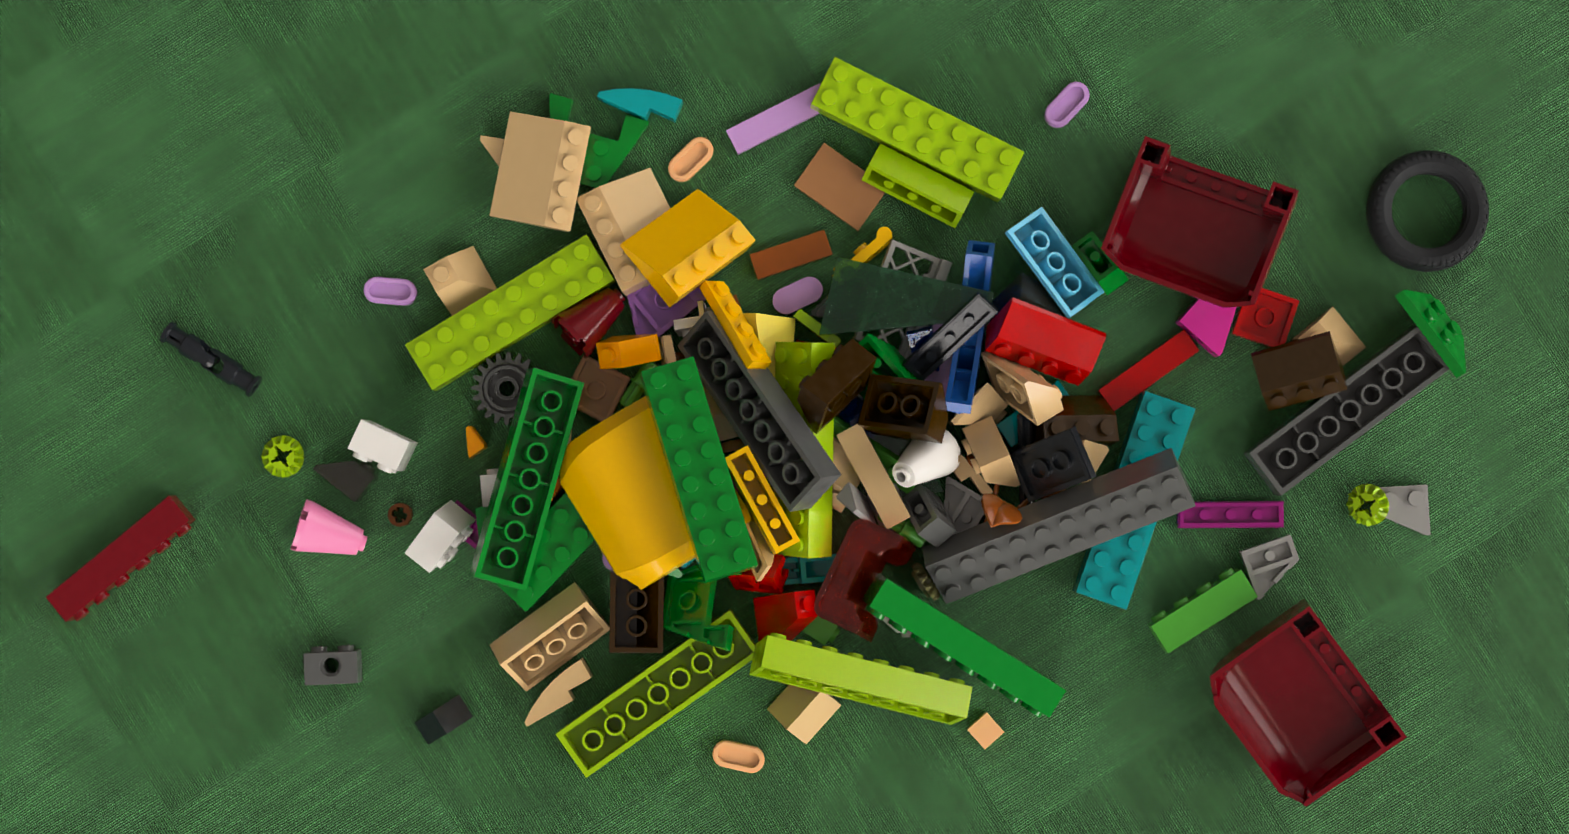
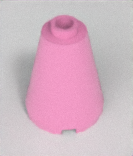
(326, 532)

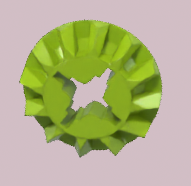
(294, 459)
(1369, 493)

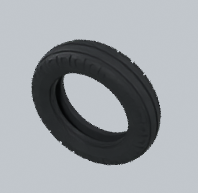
(1473, 201)

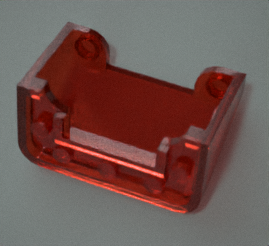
(852, 572)

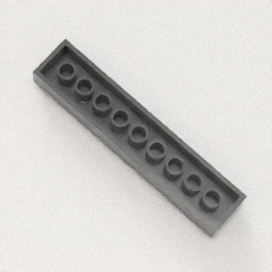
(1060, 526)

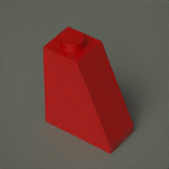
(784, 613)

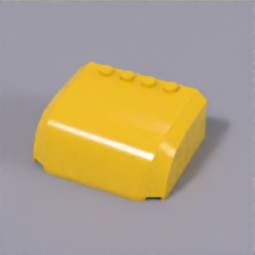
(628, 497)

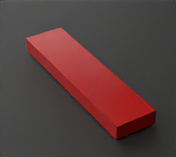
(1148, 370)

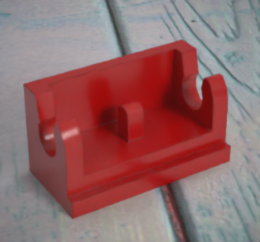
(771, 583)

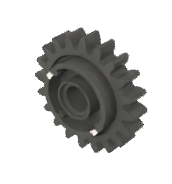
(491, 386)

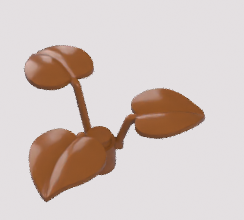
(999, 511)

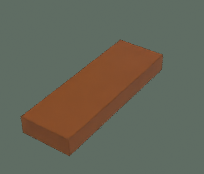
(791, 254)

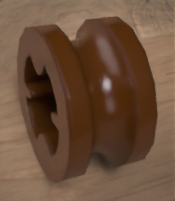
(406, 509)

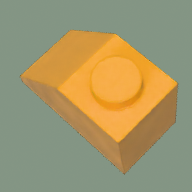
(628, 350)

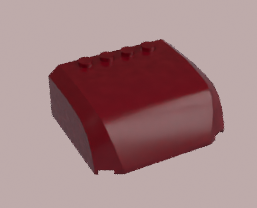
(1197, 228)
(1301, 706)

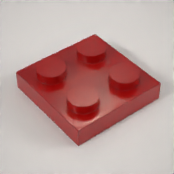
(1267, 320)

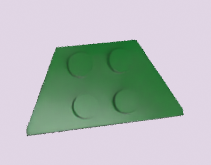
(1436, 327)

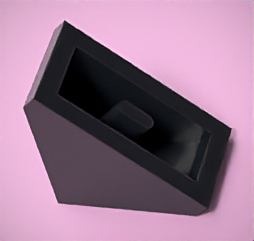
(444, 719)

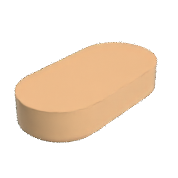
(690, 159)
(738, 756)

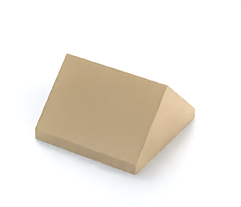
(803, 711)

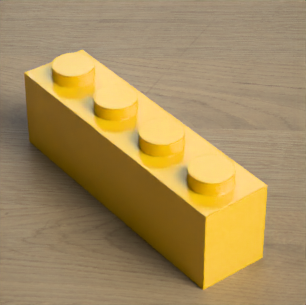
(761, 500)

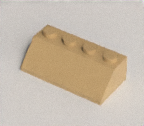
(549, 637)

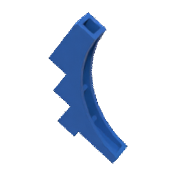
(966, 359)

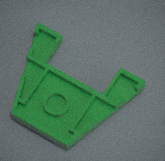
(602, 154)
(690, 608)

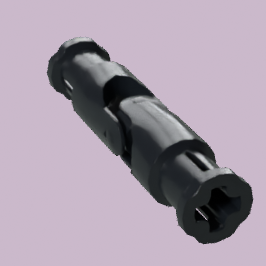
(199, 351)

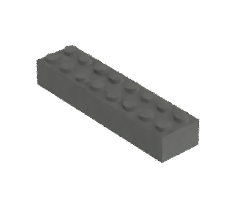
(761, 417)
(1342, 417)

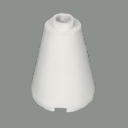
(926, 461)

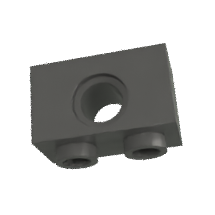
(928, 515)
(317, 672)

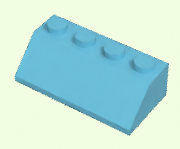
(1054, 262)

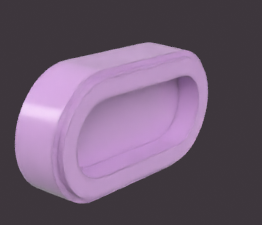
(1066, 104)
(390, 291)
(797, 295)

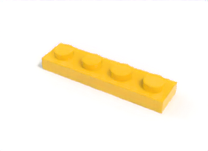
(735, 324)

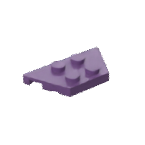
(653, 315)

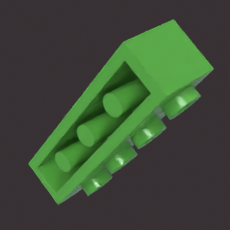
(1201, 610)

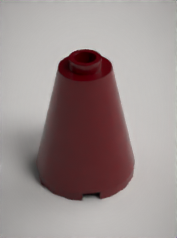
(589, 320)

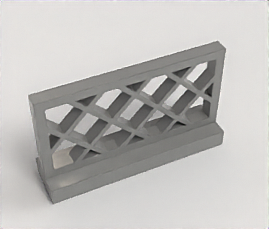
(938, 270)

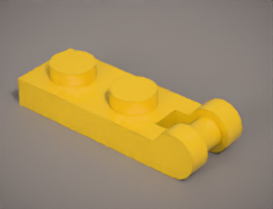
(866, 253)

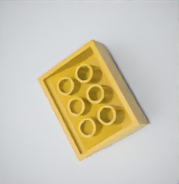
(687, 246)

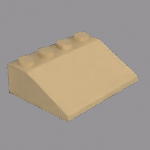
(540, 171)
(617, 213)

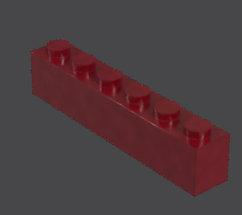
(121, 558)

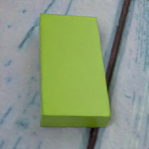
(814, 326)

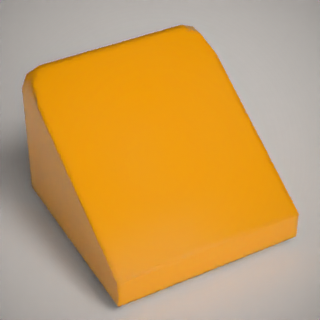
(475, 442)

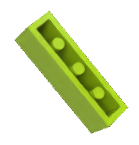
(917, 185)

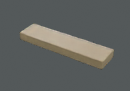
(873, 476)

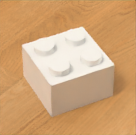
(381, 445)
(441, 537)

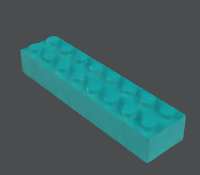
(1113, 566)

